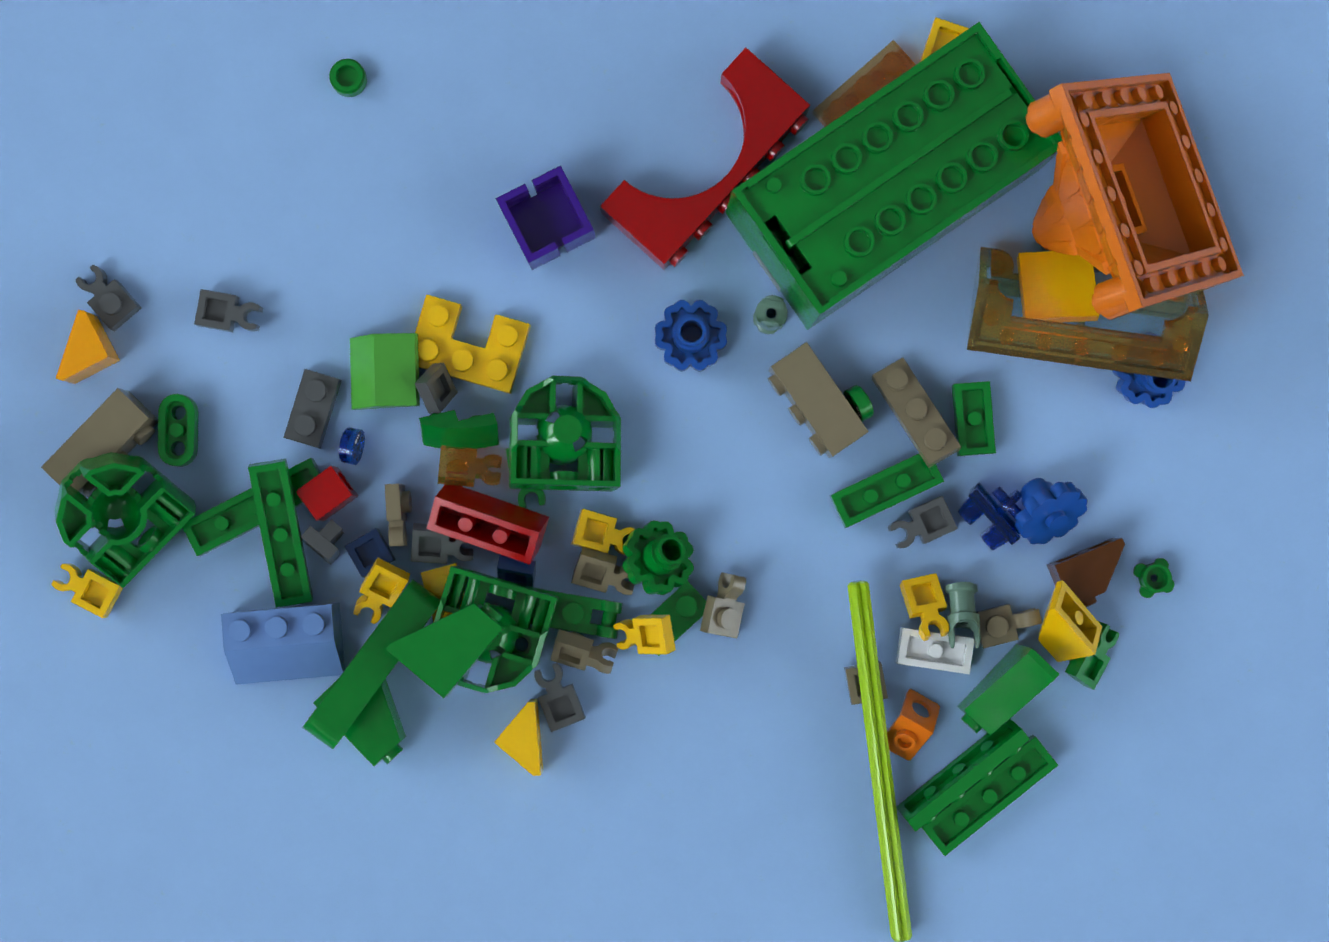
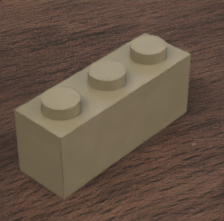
(816, 401)
(112, 428)

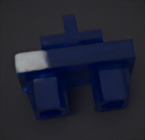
(1003, 527)

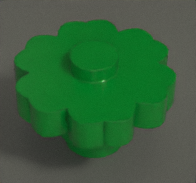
(658, 557)

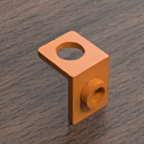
(911, 730)

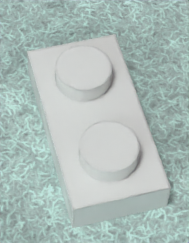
(935, 651)

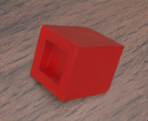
(327, 493)

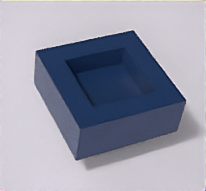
(367, 549)
(516, 571)

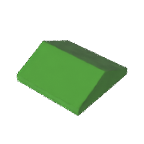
(384, 371)

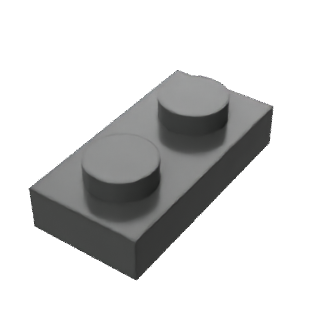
(312, 408)

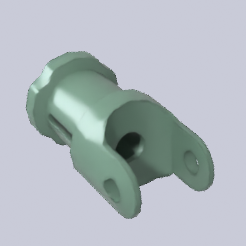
(768, 325)
(963, 610)

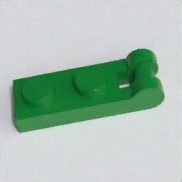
(575, 614)

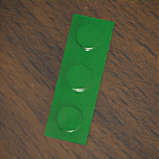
(885, 489)

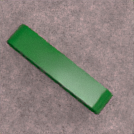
(370, 665)

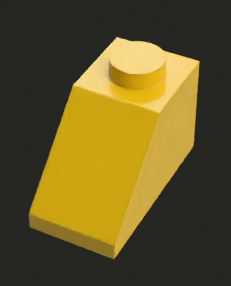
(1068, 626)

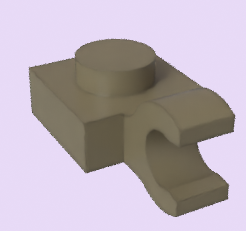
(723, 613)
(1000, 625)
(577, 652)

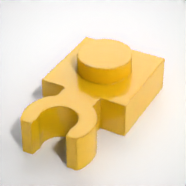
(598, 532)
(381, 587)
(92, 591)
(924, 600)
(649, 632)

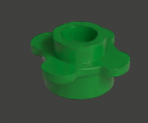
(1164, 578)

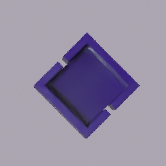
(547, 219)

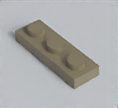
(916, 412)

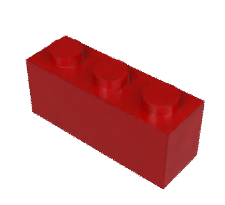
(488, 522)

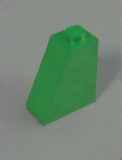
(450, 646)
(1006, 689)
(377, 728)

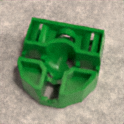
(596, 461)
(116, 499)
(510, 666)

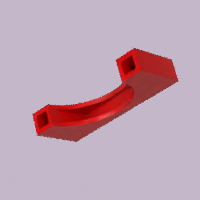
(668, 225)

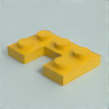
(488, 366)

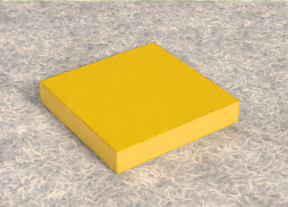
(1056, 287)

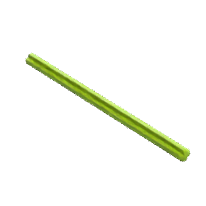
(879, 760)

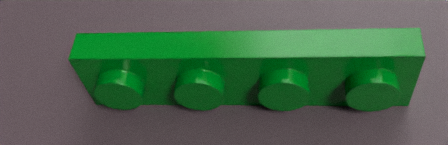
(238, 514)
(280, 532)
(961, 774)
(990, 796)

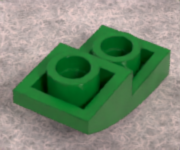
(446, 430)

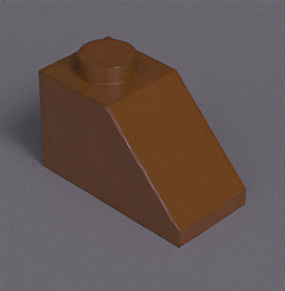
(1088, 570)

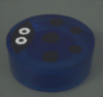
(351, 446)

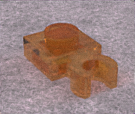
(461, 467)

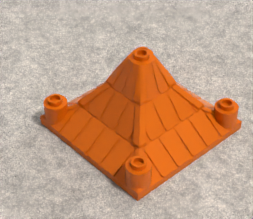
(1130, 192)

